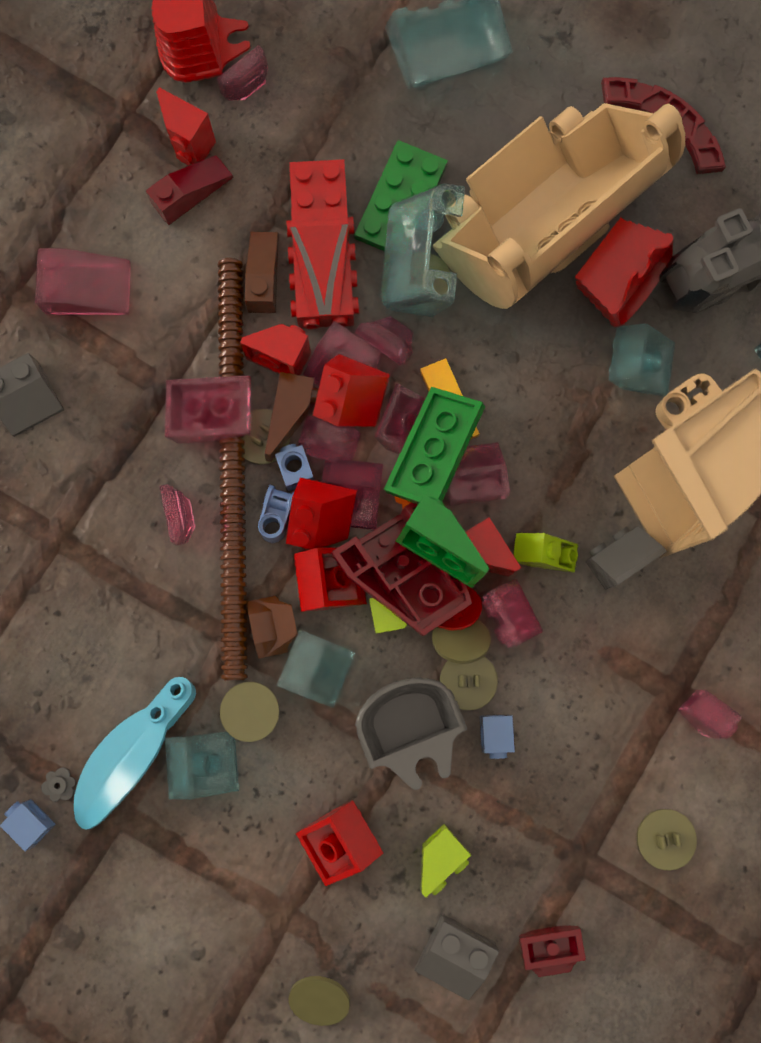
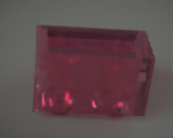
(480, 476)
(511, 614)

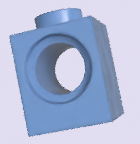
(289, 453)
(497, 735)
(26, 824)

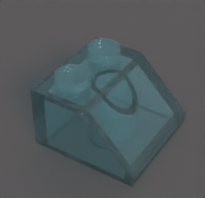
(641, 360)
(316, 668)
(201, 765)

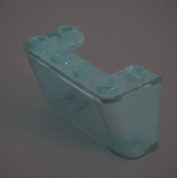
(447, 39)
(406, 271)

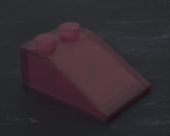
(81, 283)
(207, 409)

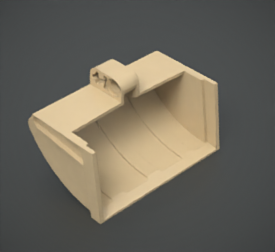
(701, 466)

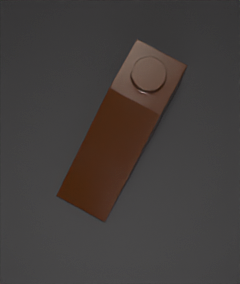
(261, 273)
(290, 409)

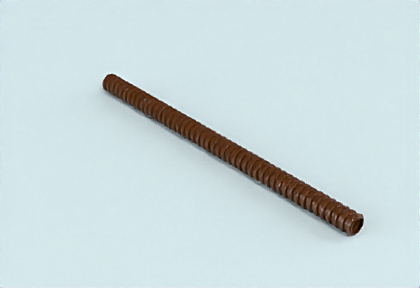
(232, 486)

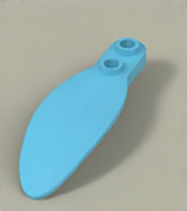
(128, 754)

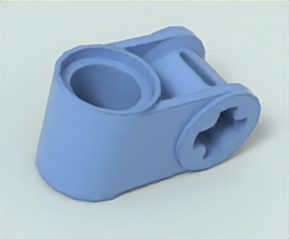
(275, 509)

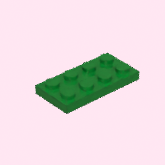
(405, 175)
(434, 446)

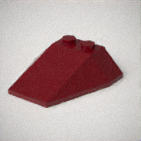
(400, 578)

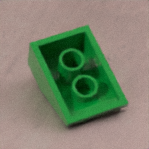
(440, 539)

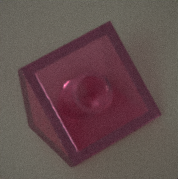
(399, 418)

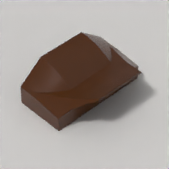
(271, 626)

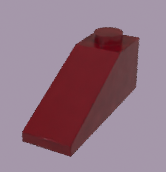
(187, 187)

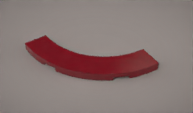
(639, 96)

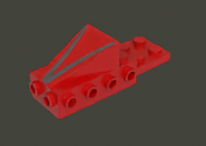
(321, 245)

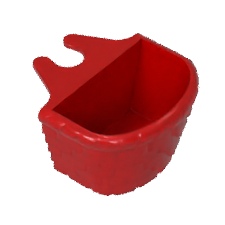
(194, 38)
(624, 269)

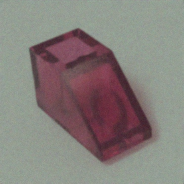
(710, 715)

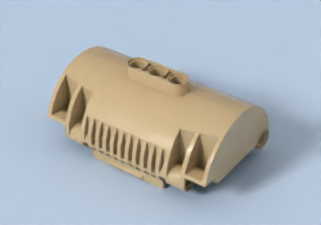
(555, 195)

